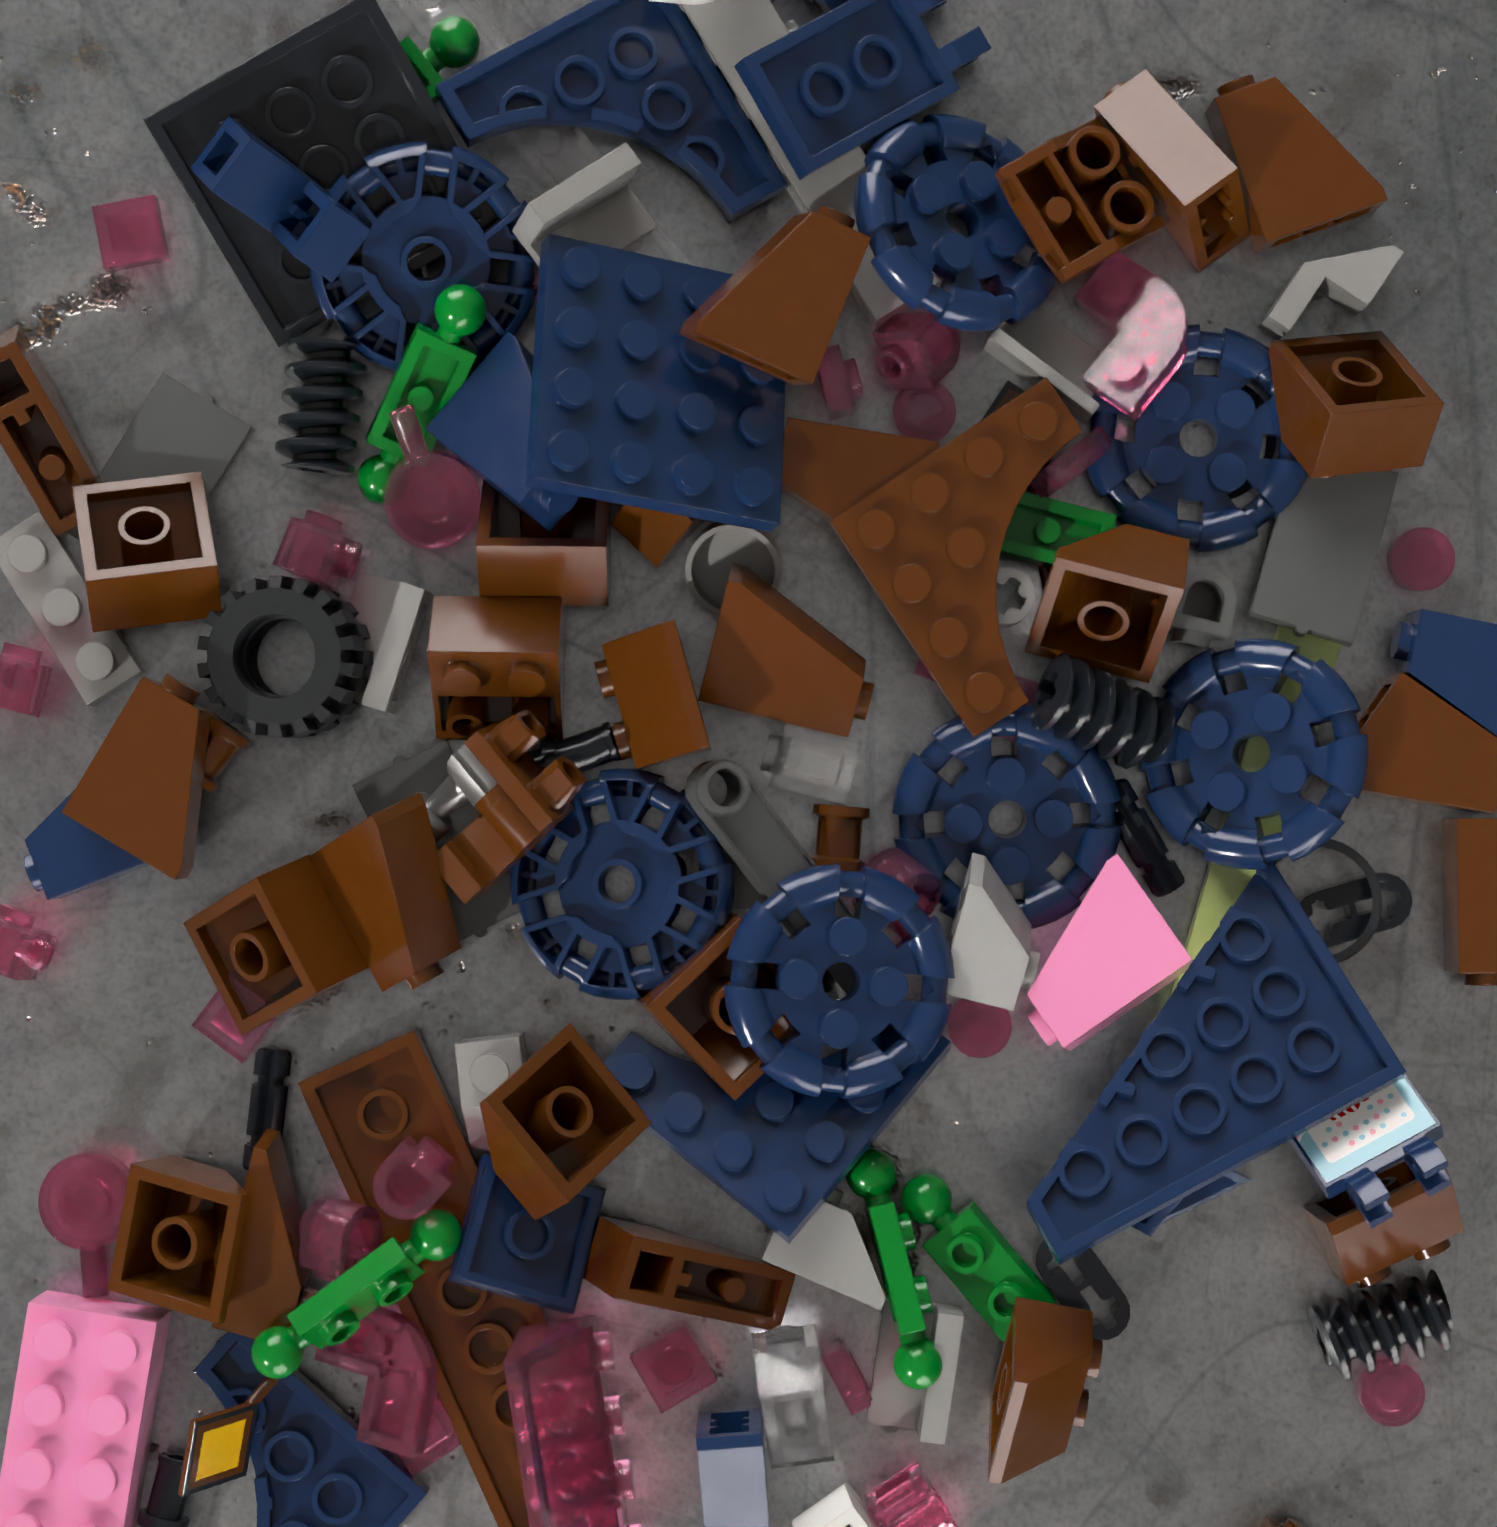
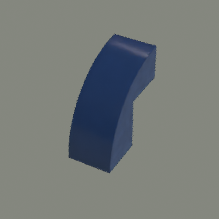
(280, 199)

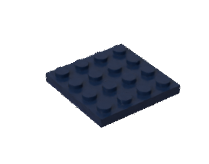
(635, 407)

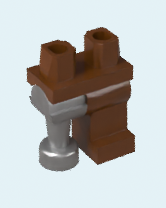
(514, 802)

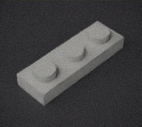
(57, 601)

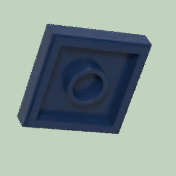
(522, 1256)

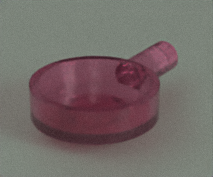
(429, 492)
(83, 1210)

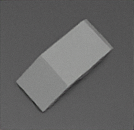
(1345, 279)

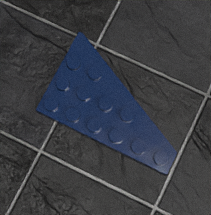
(1232, 1066)

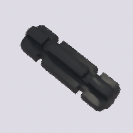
(1145, 843)
(267, 1096)

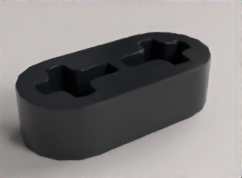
(1352, 891)
(1069, 1292)

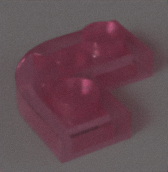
(1149, 335)
(399, 1380)

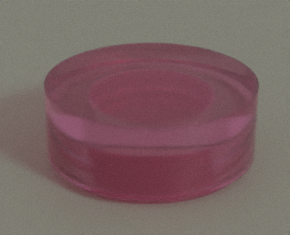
(1421, 559)
(978, 1028)
(1391, 1394)

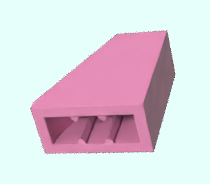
(1105, 961)

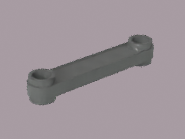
(758, 843)

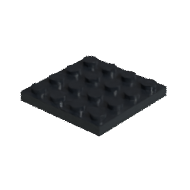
(324, 106)

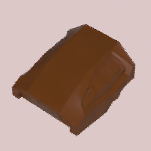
(1078, 200)

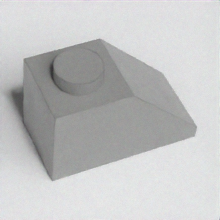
(990, 941)
(481, 1068)
(830, 1253)

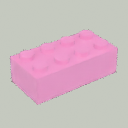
(82, 1412)

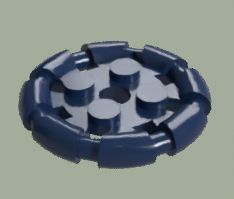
(434, 220)
(923, 232)
(1209, 478)
(1293, 759)
(1016, 778)
(658, 892)
(877, 989)

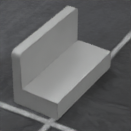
(589, 207)
(1047, 348)
(394, 621)
(910, 1408)

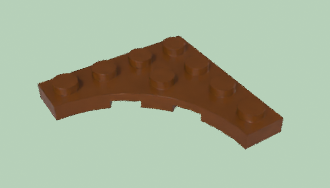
(937, 542)

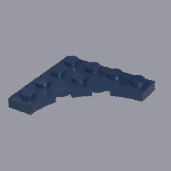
(626, 73)
(772, 1144)
(308, 1451)

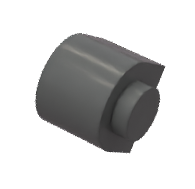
(1205, 608)

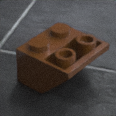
(495, 661)

